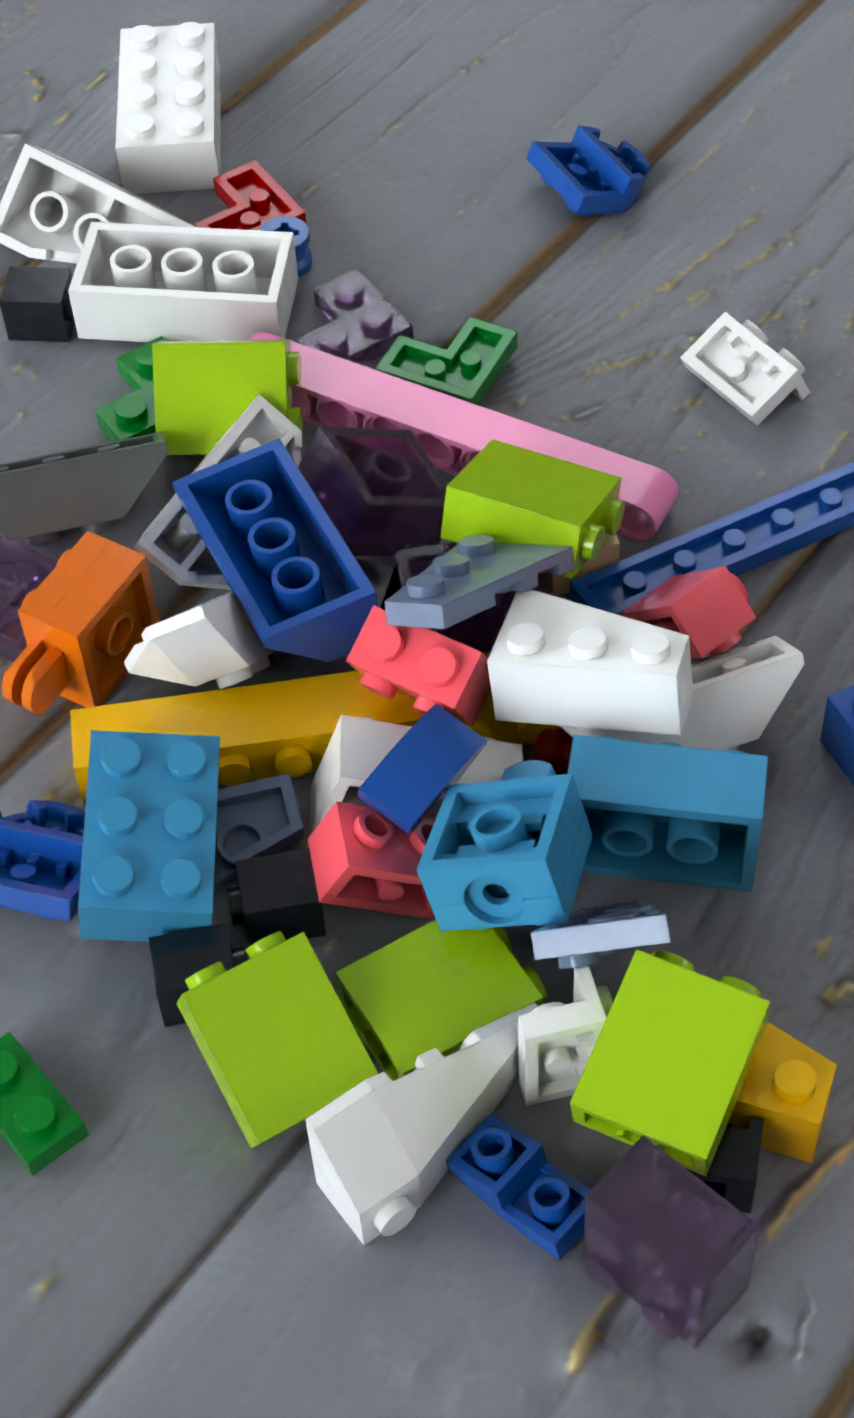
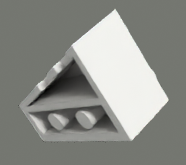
(588, 668)
(364, 742)

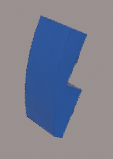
(421, 768)
(521, 1185)

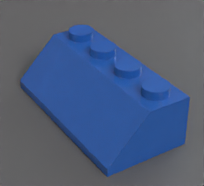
(279, 552)

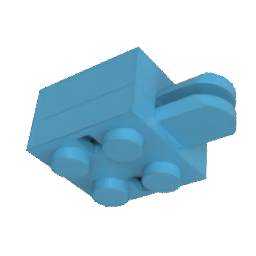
(506, 850)

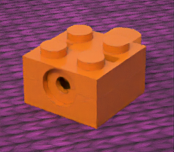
(81, 626)

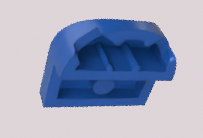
(590, 172)
(42, 859)

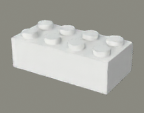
(168, 108)
(182, 283)

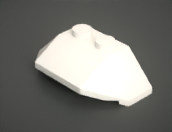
(172, 538)
(201, 646)
(731, 697)

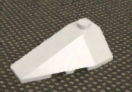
(55, 200)
(389, 1140)

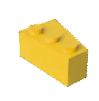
(789, 1090)

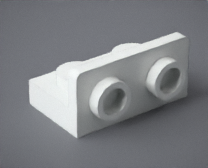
(744, 368)
(559, 1040)

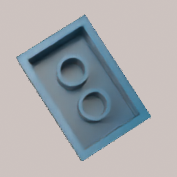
(670, 811)
(148, 835)

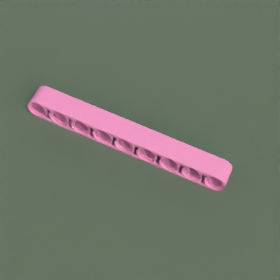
(455, 431)

